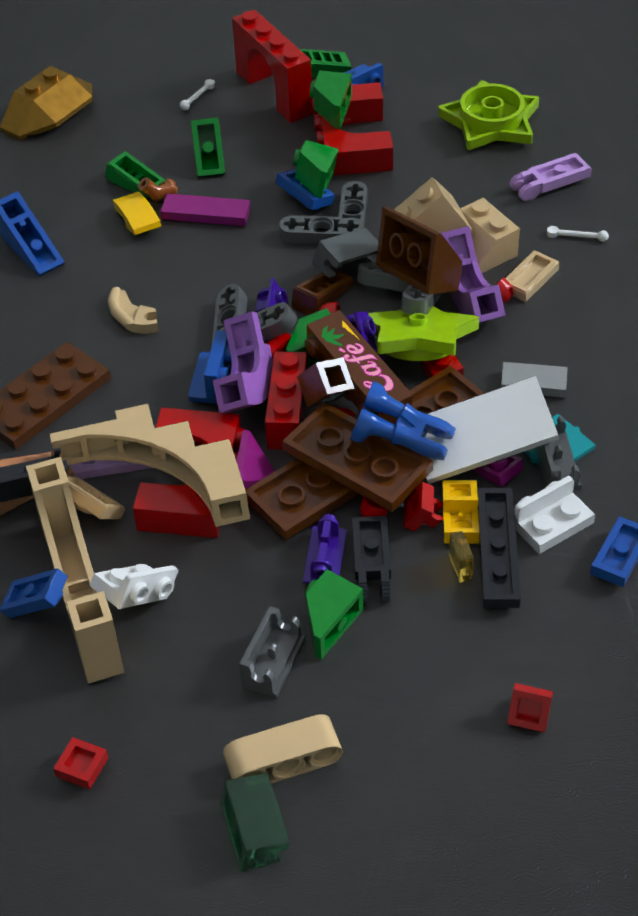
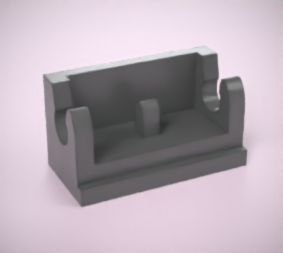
(345, 249)
(557, 458)
(271, 654)

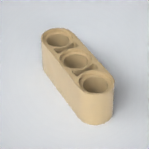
(285, 750)

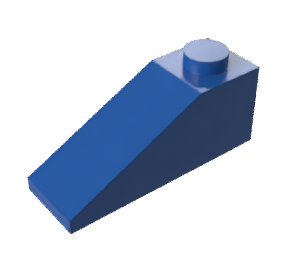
(26, 236)

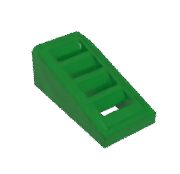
(327, 61)
(124, 166)

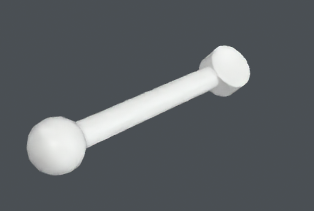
(185, 104)
(553, 231)

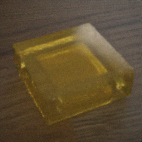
(461, 556)

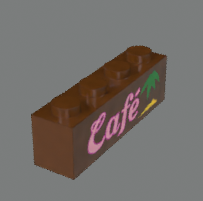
(337, 338)

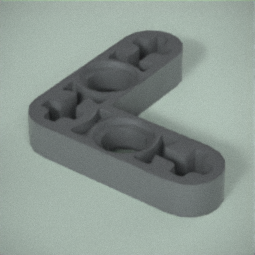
(302, 228)
(412, 299)
(233, 302)

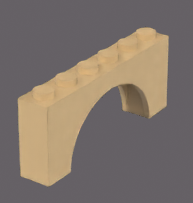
(85, 607)

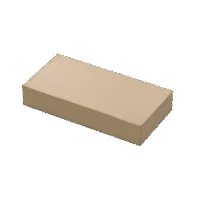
(532, 274)

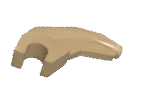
(133, 318)

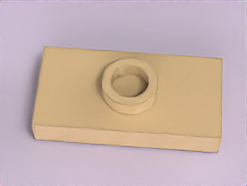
(93, 501)

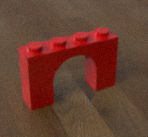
(267, 52)
(358, 150)
(178, 507)

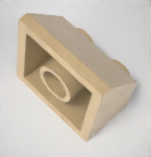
(433, 208)
(493, 234)

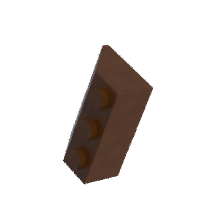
(417, 254)

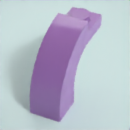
(474, 293)
(251, 365)

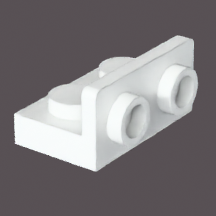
(551, 515)
(135, 584)

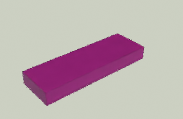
(206, 209)

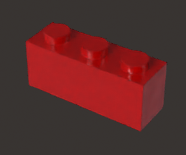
(285, 397)

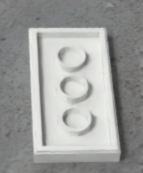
(493, 428)

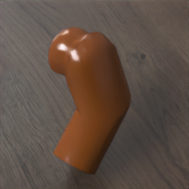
(155, 192)

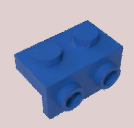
(210, 367)

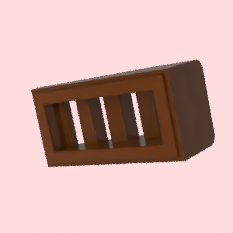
(318, 290)

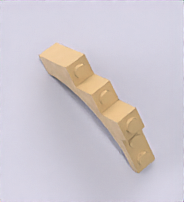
(171, 448)

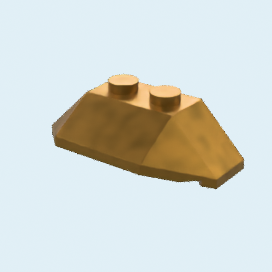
(45, 103)

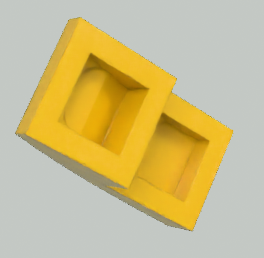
(137, 213)
(460, 509)

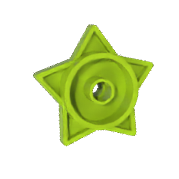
(491, 114)
(421, 335)

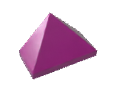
(252, 461)

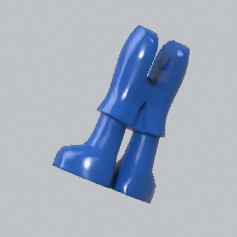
(408, 429)

